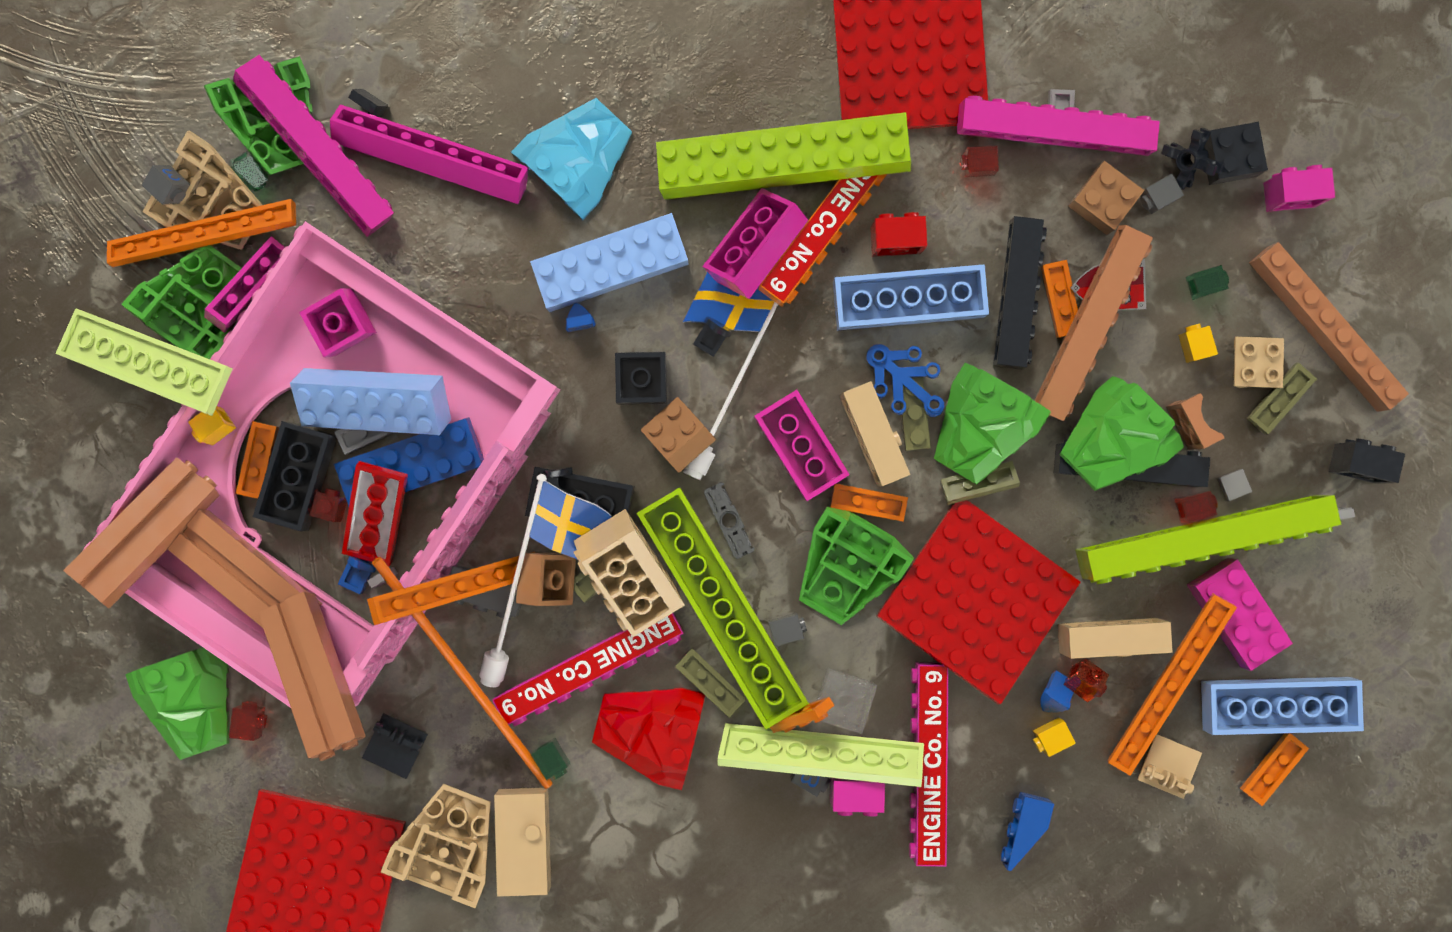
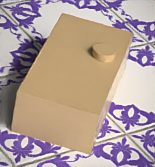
(874, 434)
(1115, 638)
(522, 842)

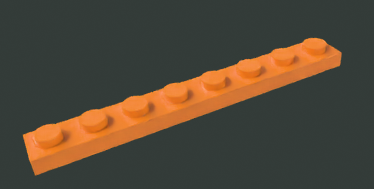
(201, 233)
(442, 591)
(1172, 683)

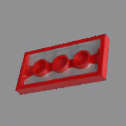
(374, 513)

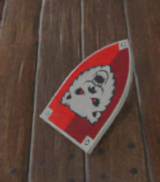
(1137, 288)

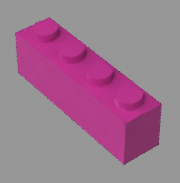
(239, 291)

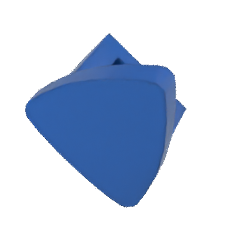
(579, 319)
(356, 574)
(1056, 696)

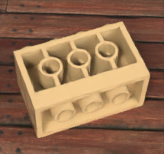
(627, 573)

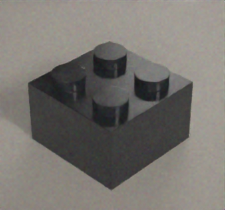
(1240, 150)
(641, 378)
(1367, 462)

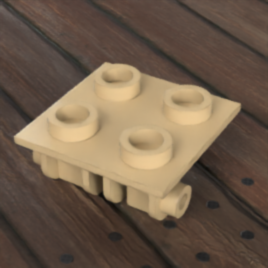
(1258, 362)
(1170, 766)

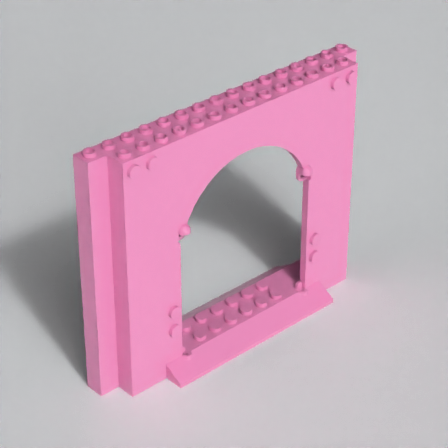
(266, 354)

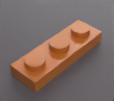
(1060, 296)
(256, 458)
(869, 502)
(813, 711)
(1274, 768)

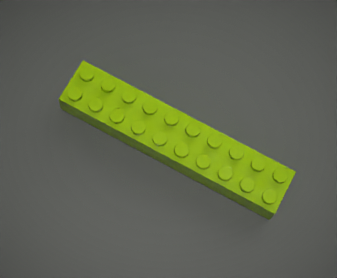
(784, 156)
(1208, 537)
(723, 608)

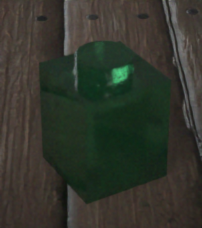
(249, 171)
(1207, 282)
(551, 759)

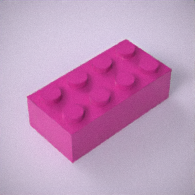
(755, 243)
(801, 445)
(1253, 630)

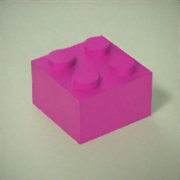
(1299, 189)
(337, 322)
(856, 796)

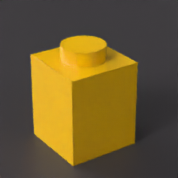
(1197, 343)
(211, 428)
(1053, 737)

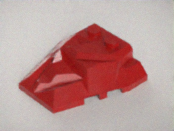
(651, 731)

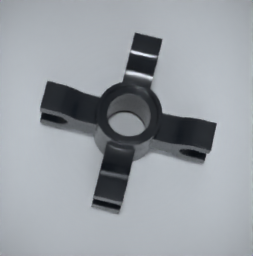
(1200, 155)

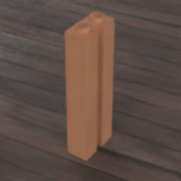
(142, 532)
(233, 565)
(312, 676)

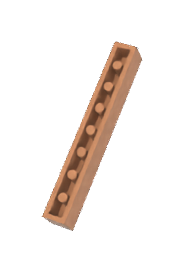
(1093, 320)
(1328, 328)

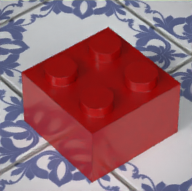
(898, 235)

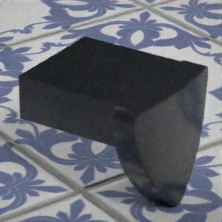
(369, 102)
(712, 336)
(552, 475)

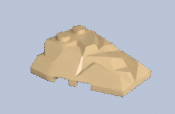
(211, 192)
(445, 846)

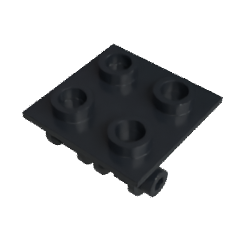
(394, 745)

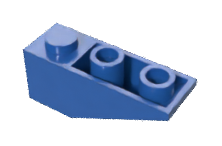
(1029, 824)

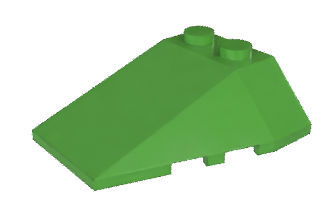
(849, 564)

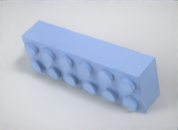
(609, 262)
(910, 297)
(371, 401)
(1282, 705)

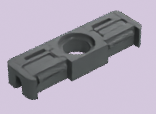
(735, 536)

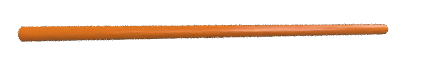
(465, 676)

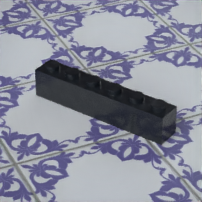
(1019, 292)
(1179, 470)

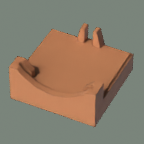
(1191, 424)

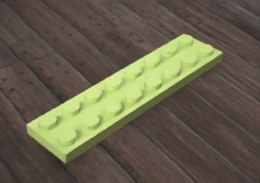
(144, 361)
(822, 755)

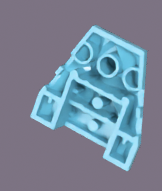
(576, 154)

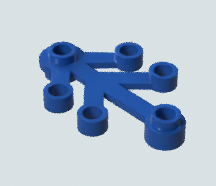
(901, 377)

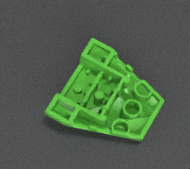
(249, 123)
(177, 300)
(985, 423)
(1120, 435)
(185, 700)

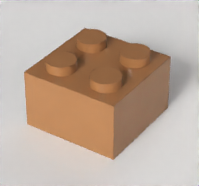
(1106, 198)
(678, 434)
(546, 580)

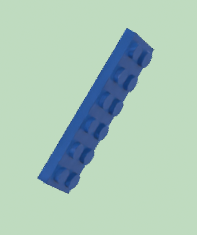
(422, 457)

